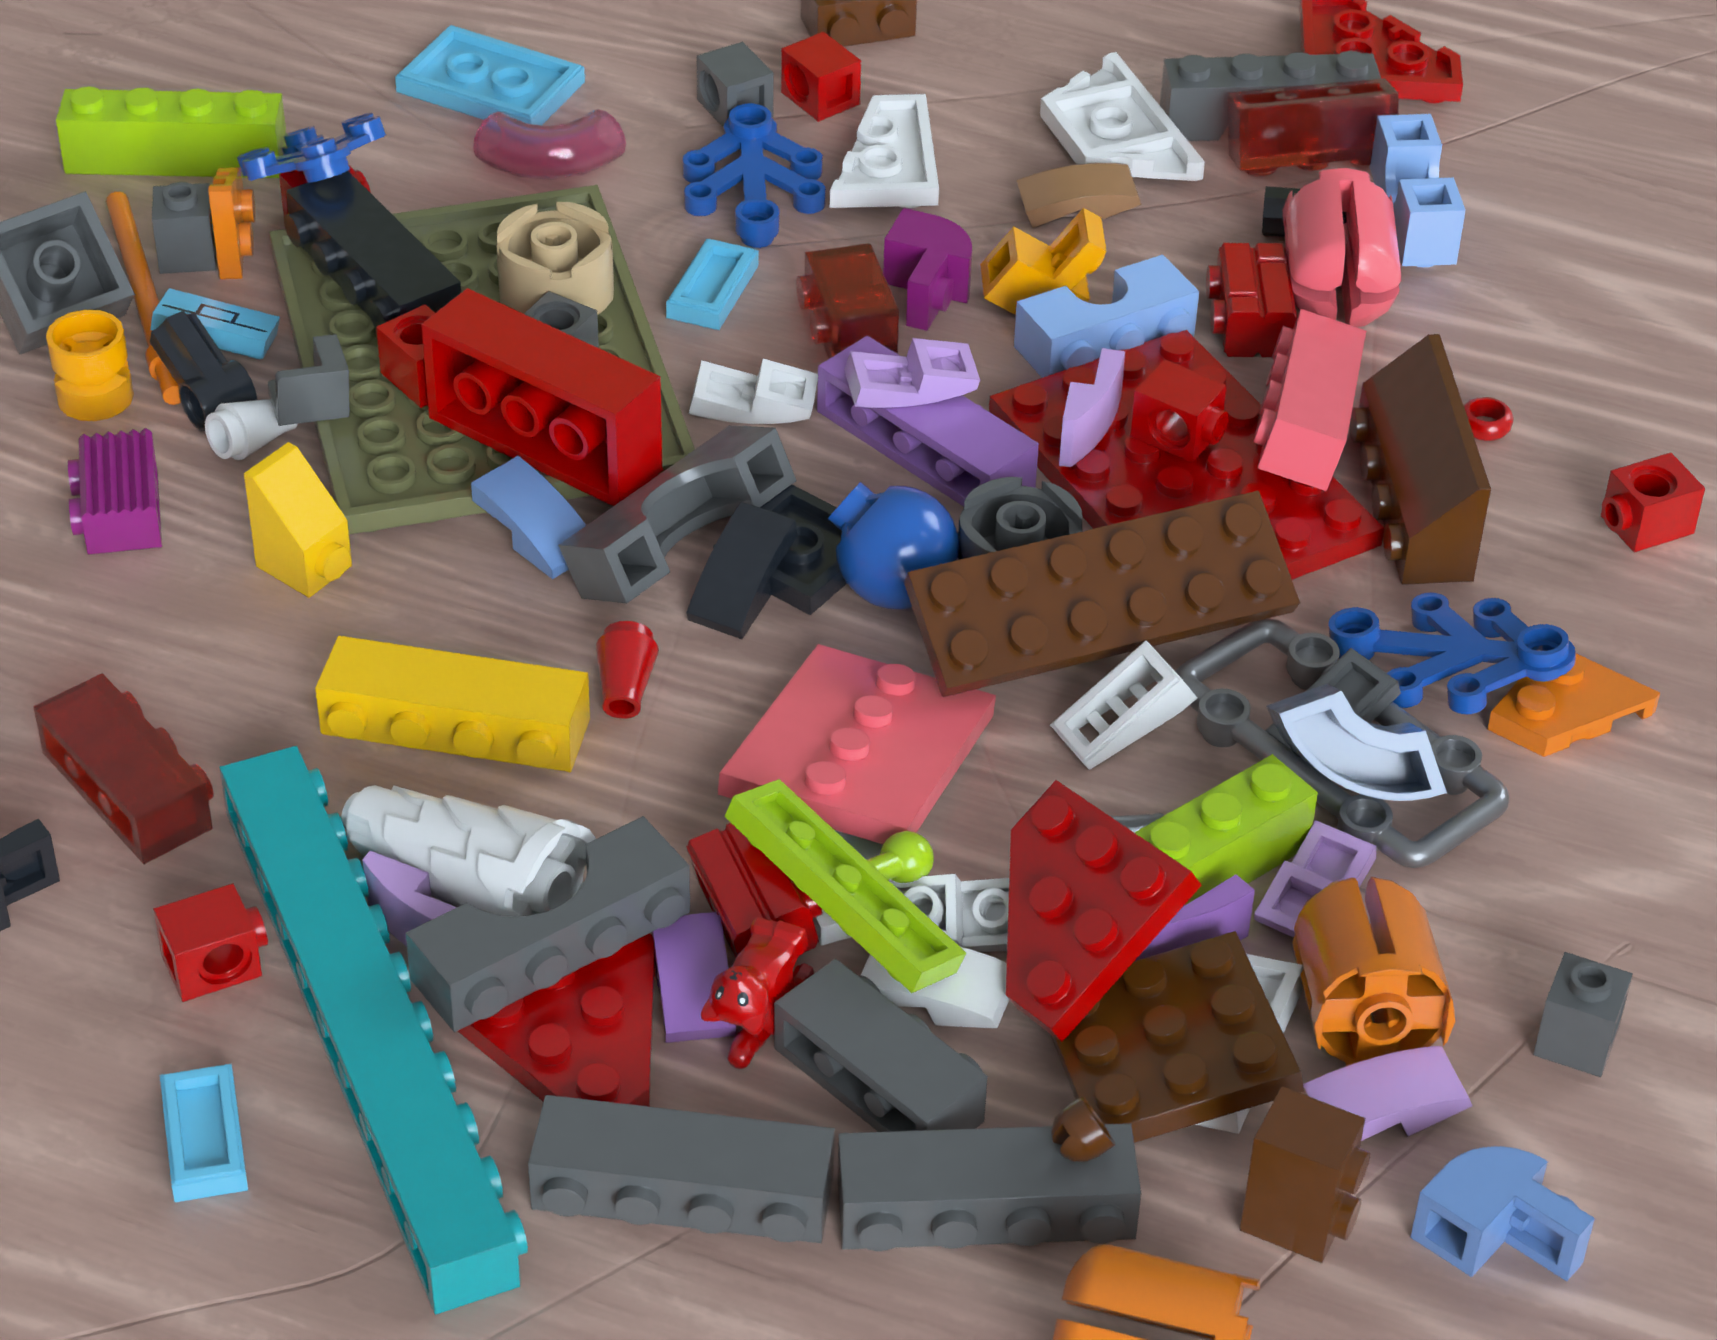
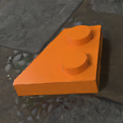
(232, 221)
(1569, 708)

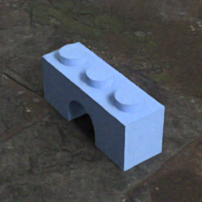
(1425, 207)
(1065, 332)

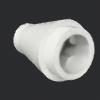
(242, 428)

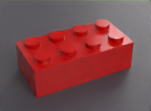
(543, 397)

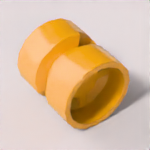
(90, 365)

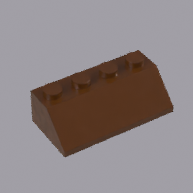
(1422, 466)

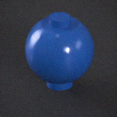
(888, 538)

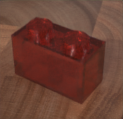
(847, 298)

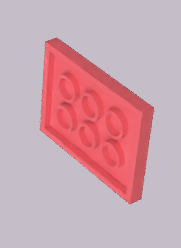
(860, 743)

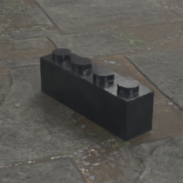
(366, 249)

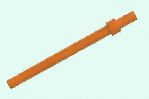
(142, 285)

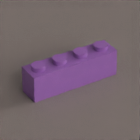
(941, 442)

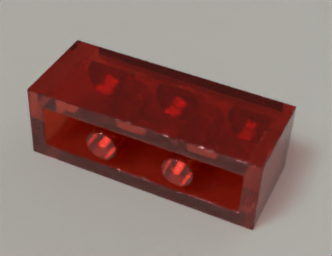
(1307, 125)
(125, 767)

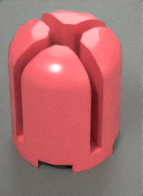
(1352, 255)

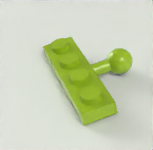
(849, 886)

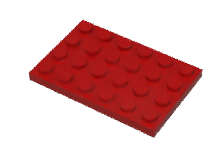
(1136, 480)

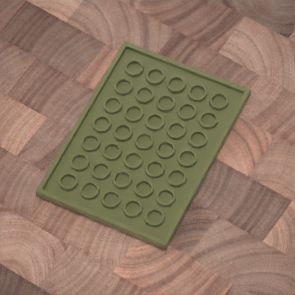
(389, 457)

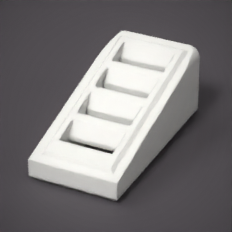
(1149, 712)

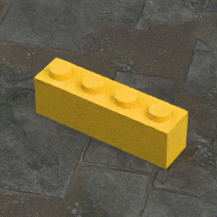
(453, 703)

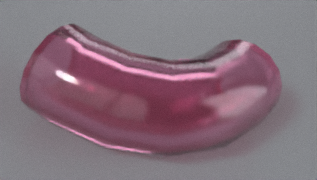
(549, 150)

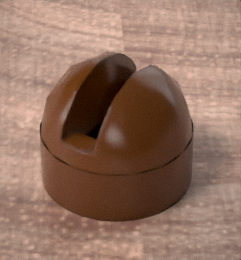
(1080, 1132)

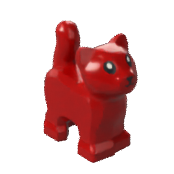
(757, 979)

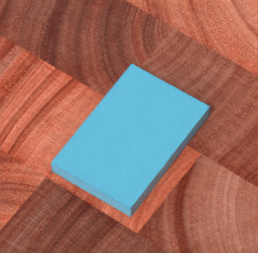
(489, 77)

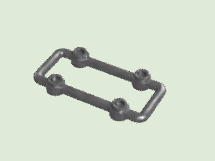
(1225, 721)

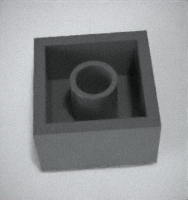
(57, 265)

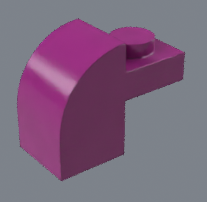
(930, 261)

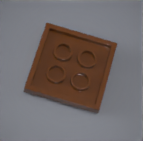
(1180, 1042)

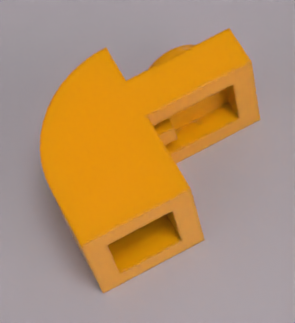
(1027, 267)

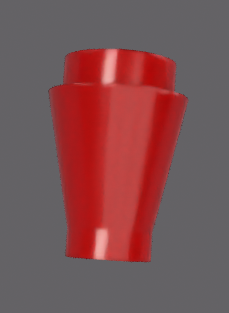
(625, 664)

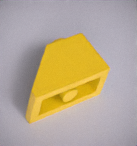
(295, 523)

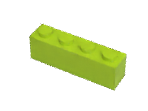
(165, 130)
(1238, 825)

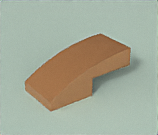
(1098, 187)

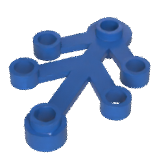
(751, 131)
(312, 153)
(1531, 652)

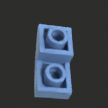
(531, 510)

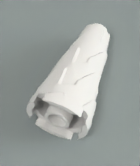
(473, 852)

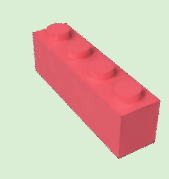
(1309, 399)

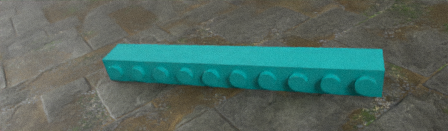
(373, 1032)

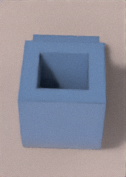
(1496, 1199)

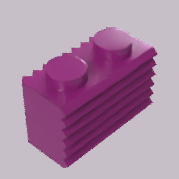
(116, 492)

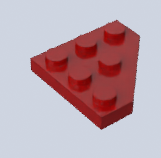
(1401, 58)
(1081, 906)
(583, 1033)

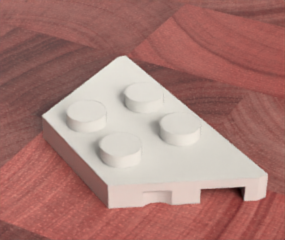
(1119, 122)

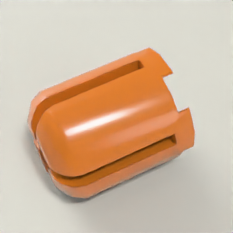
(1369, 969)
(1154, 1294)

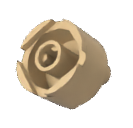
(556, 253)

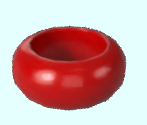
(1489, 408)

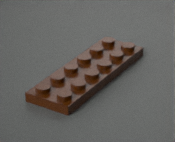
(1100, 593)

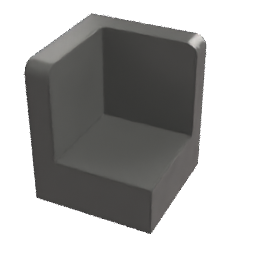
(314, 391)

